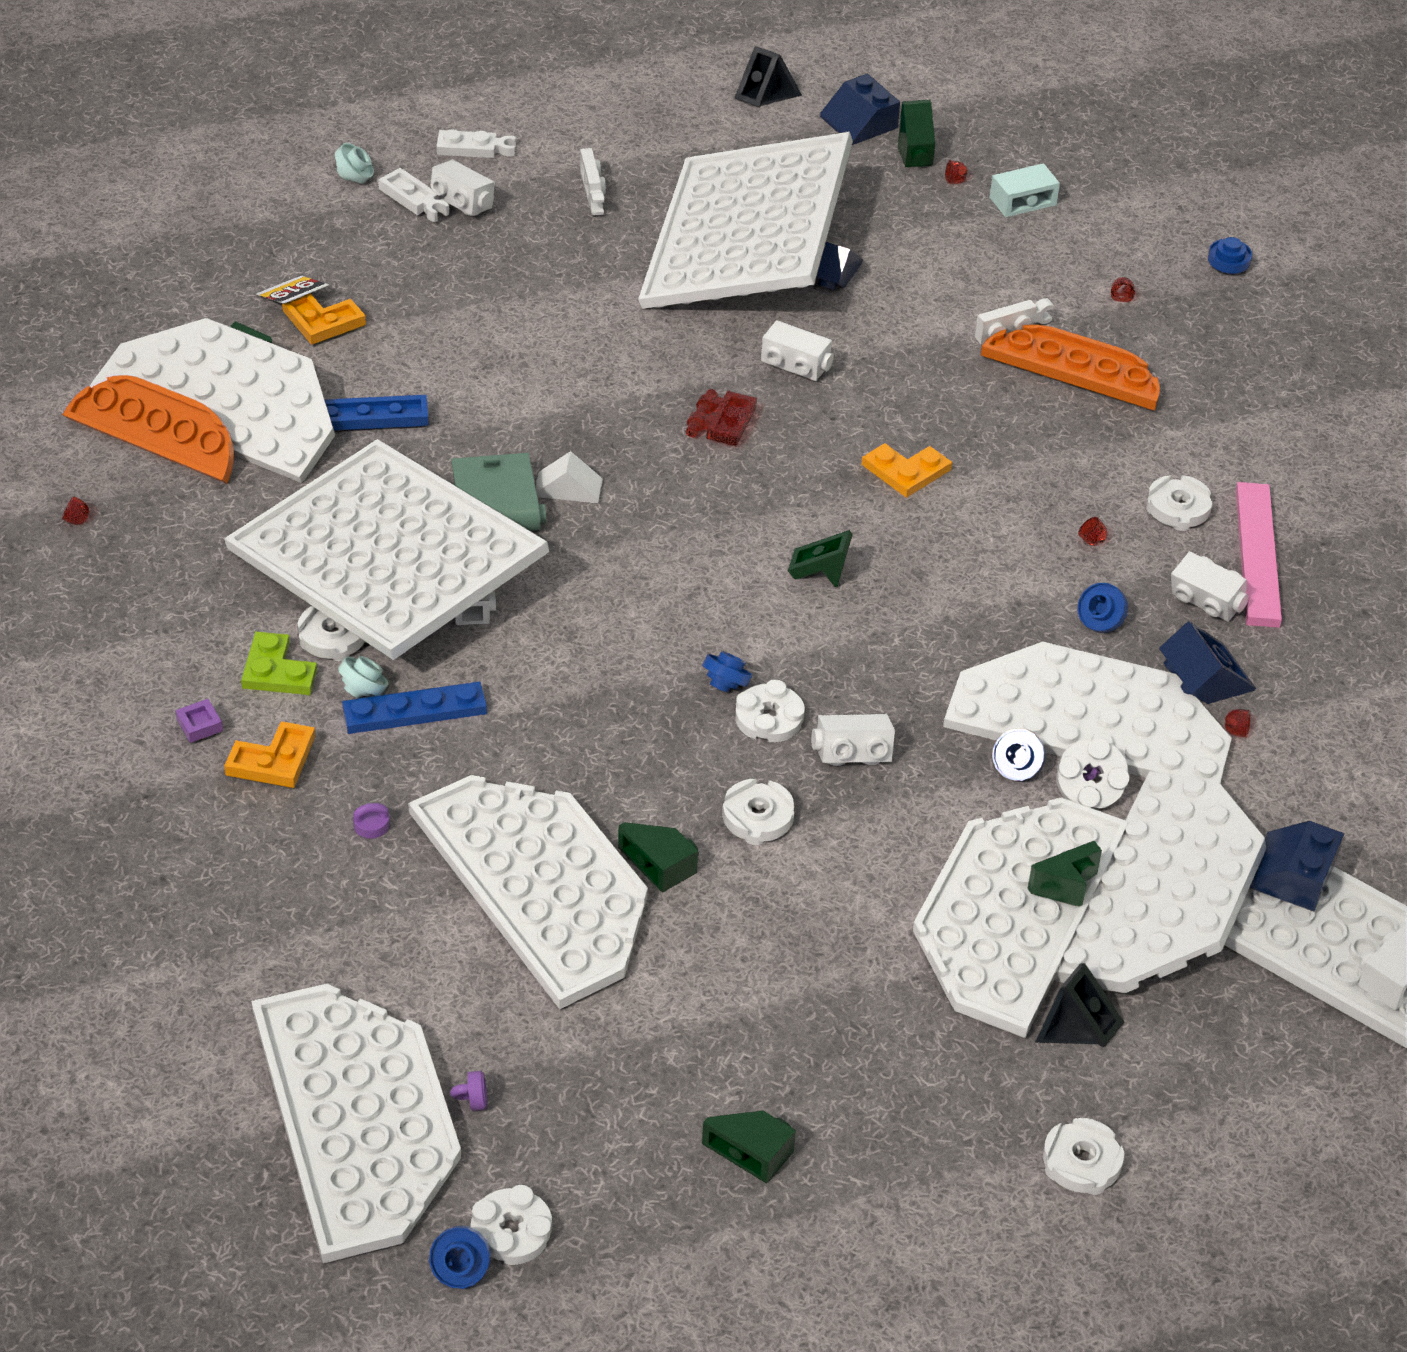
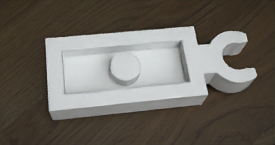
(474, 144)
(592, 180)
(413, 194)
(1012, 318)

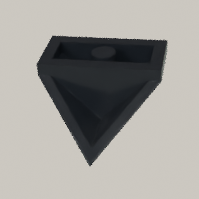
(766, 80)
(1080, 1013)

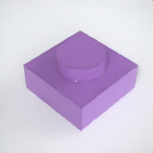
(199, 720)

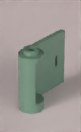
(502, 484)

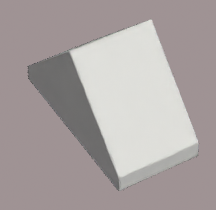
(569, 480)

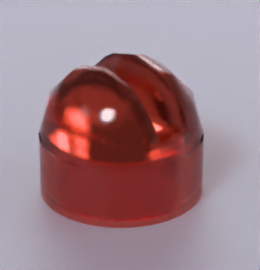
(955, 172)
(1128, 290)
(76, 511)
(1093, 531)
(1238, 722)

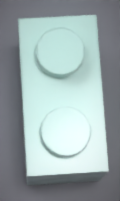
(1024, 190)

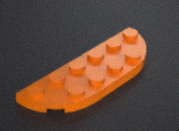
(1076, 362)
(157, 423)

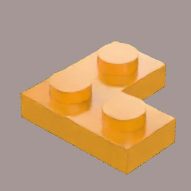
(323, 323)
(906, 474)
(276, 763)

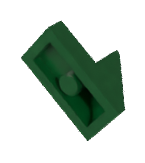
(822, 555)
(1065, 874)

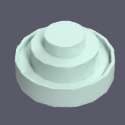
(353, 163)
(362, 677)

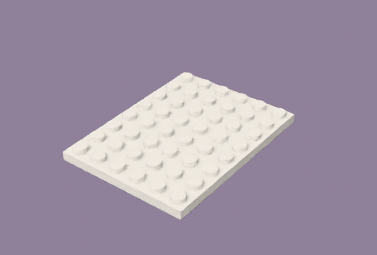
(747, 221)
(386, 548)

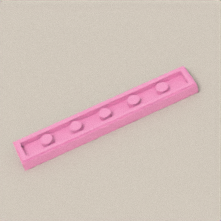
(1258, 554)

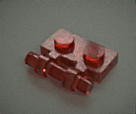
(729, 421)

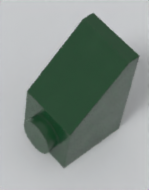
(916, 133)
(659, 853)
(751, 1141)

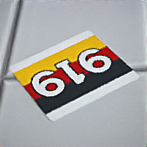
(292, 289)

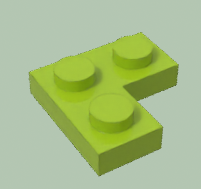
(271, 671)

